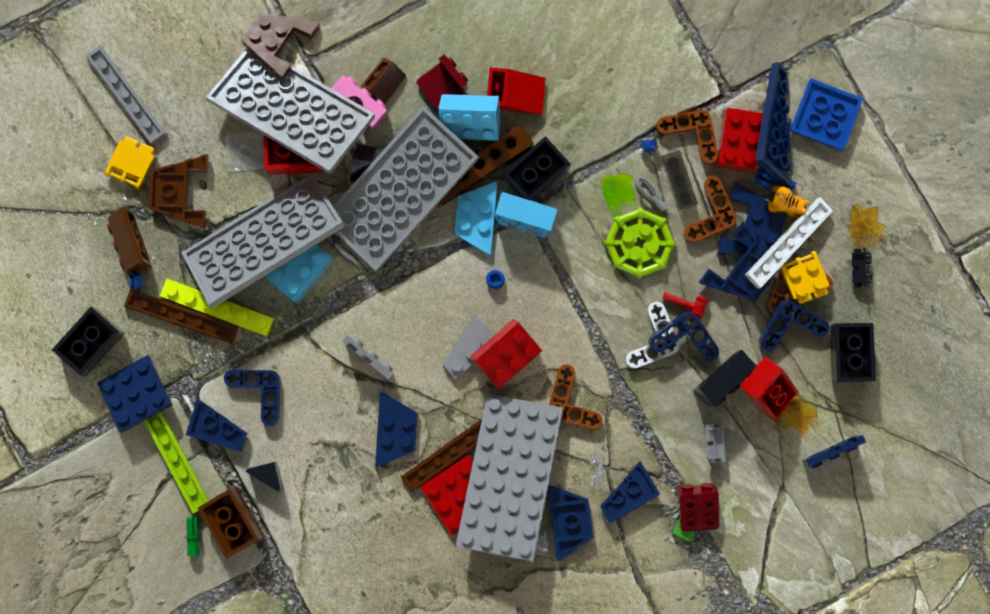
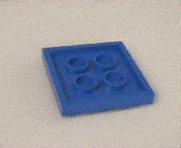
(826, 114)

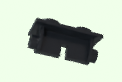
(861, 260)

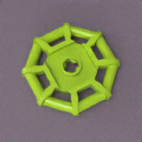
(630, 237)

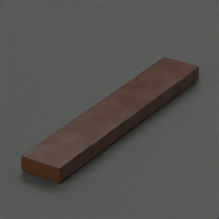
(181, 316)
(442, 458)

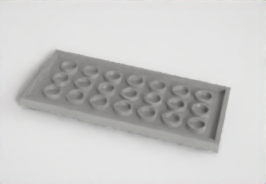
(292, 111)
(402, 187)
(262, 240)
(510, 477)

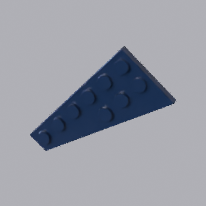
(775, 131)

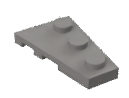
(470, 340)
(369, 357)

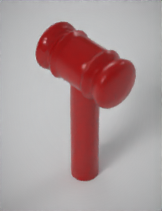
(697, 307)

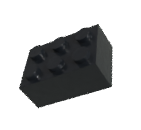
(536, 170)
(88, 341)
(852, 352)
(725, 379)

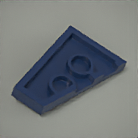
(215, 428)
(834, 451)

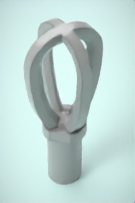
(655, 198)

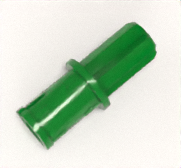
(192, 536)

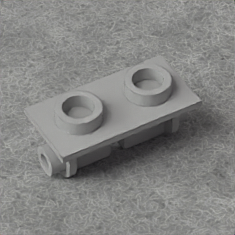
(716, 443)

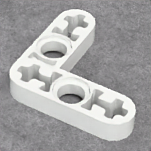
(652, 317)

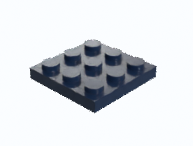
(134, 394)

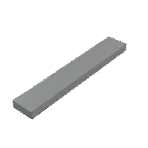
(126, 95)

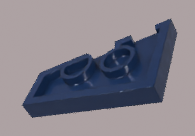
(631, 493)

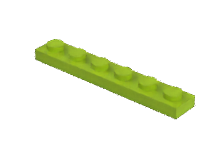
(176, 461)

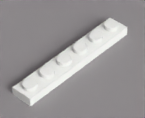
(788, 243)

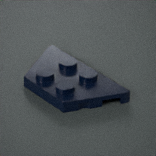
(395, 430)
(569, 520)

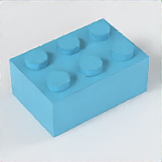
(471, 116)
(525, 215)
(300, 273)

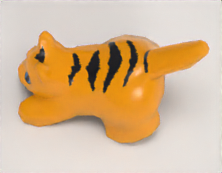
(787, 202)

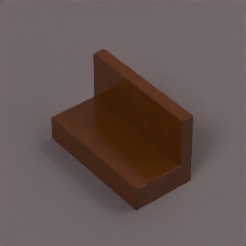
(384, 80)

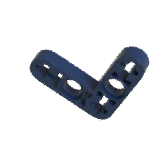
(786, 318)
(684, 329)
(266, 389)

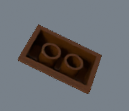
(128, 241)
(231, 522)

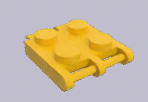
(131, 162)
(805, 278)

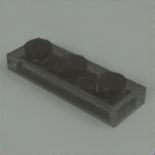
(679, 180)

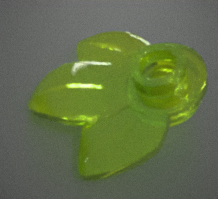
(621, 190)

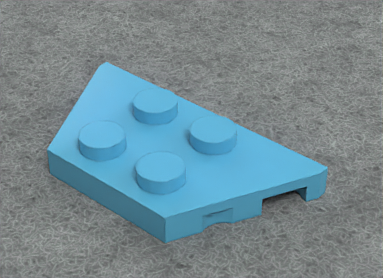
(476, 217)

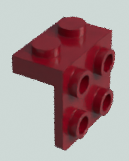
(442, 80)
(698, 507)

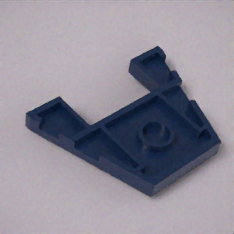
(760, 221)
(736, 281)

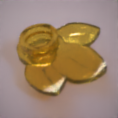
(866, 220)
(798, 417)

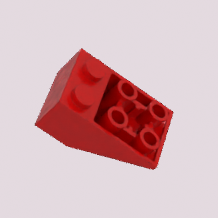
(517, 90)

